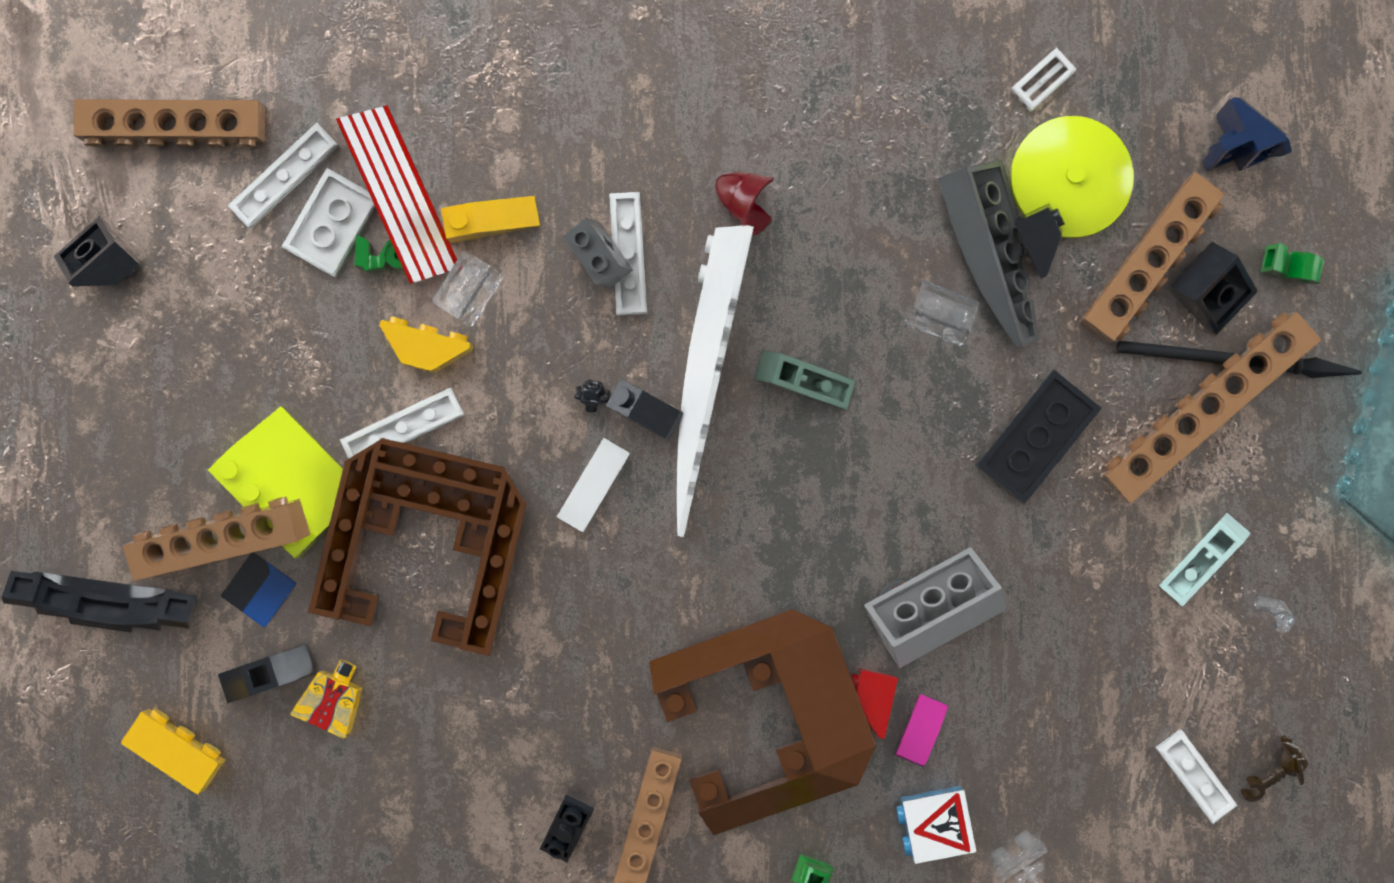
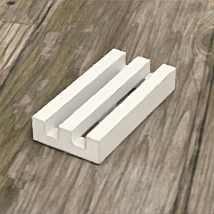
(1024, 96)

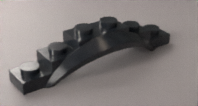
(99, 602)

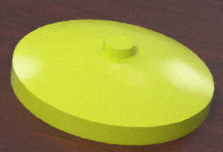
(1073, 168)

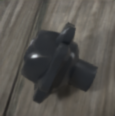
(592, 394)

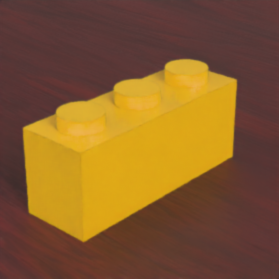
(173, 750)

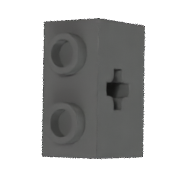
(598, 253)

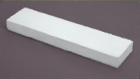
(283, 175)
(628, 237)
(408, 423)

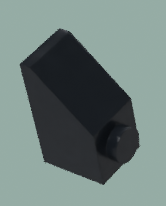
(1041, 235)
(644, 409)

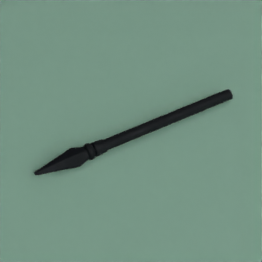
(1310, 367)

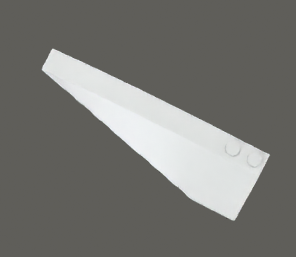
(707, 353)

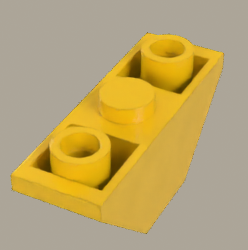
(423, 346)

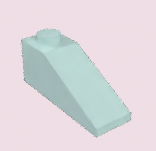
(1205, 559)

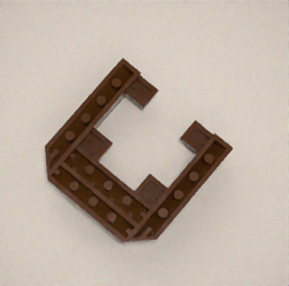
(410, 476)
(821, 696)

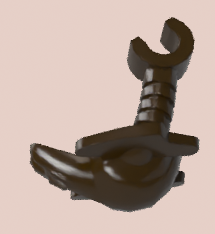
(1293, 763)

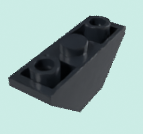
(266, 673)
(568, 825)

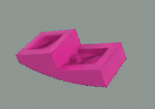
(921, 730)

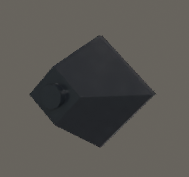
(96, 257)

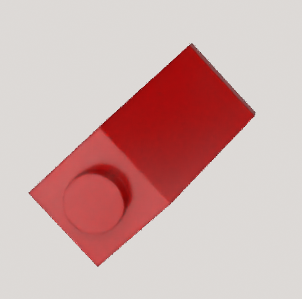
(876, 695)

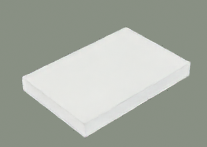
(330, 223)

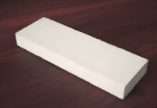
(593, 485)
(1196, 776)

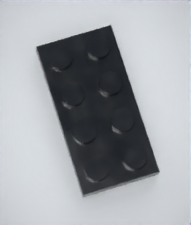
(1038, 436)

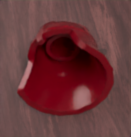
(738, 195)

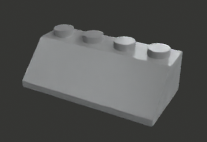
(936, 607)

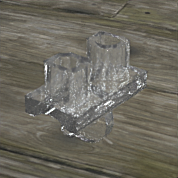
(1030, 849)

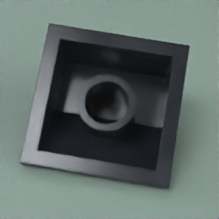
(1214, 287)

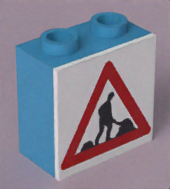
(936, 824)

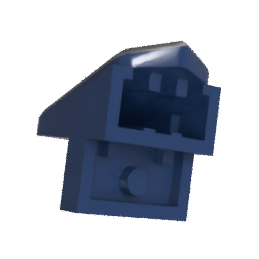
(1247, 137)

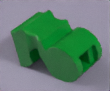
(370, 263)
(1294, 265)
(811, 870)

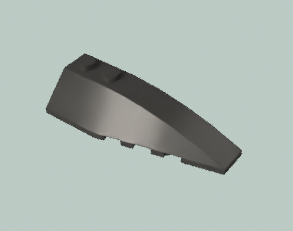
(984, 221)

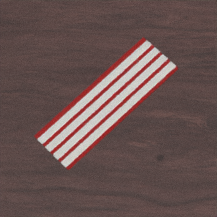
(398, 193)

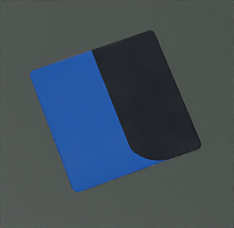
(258, 589)

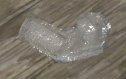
(1283, 616)

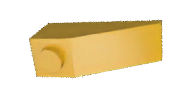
(489, 218)

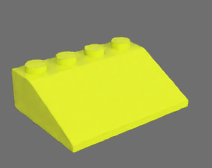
(278, 462)

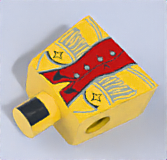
(331, 700)

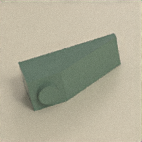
(804, 379)

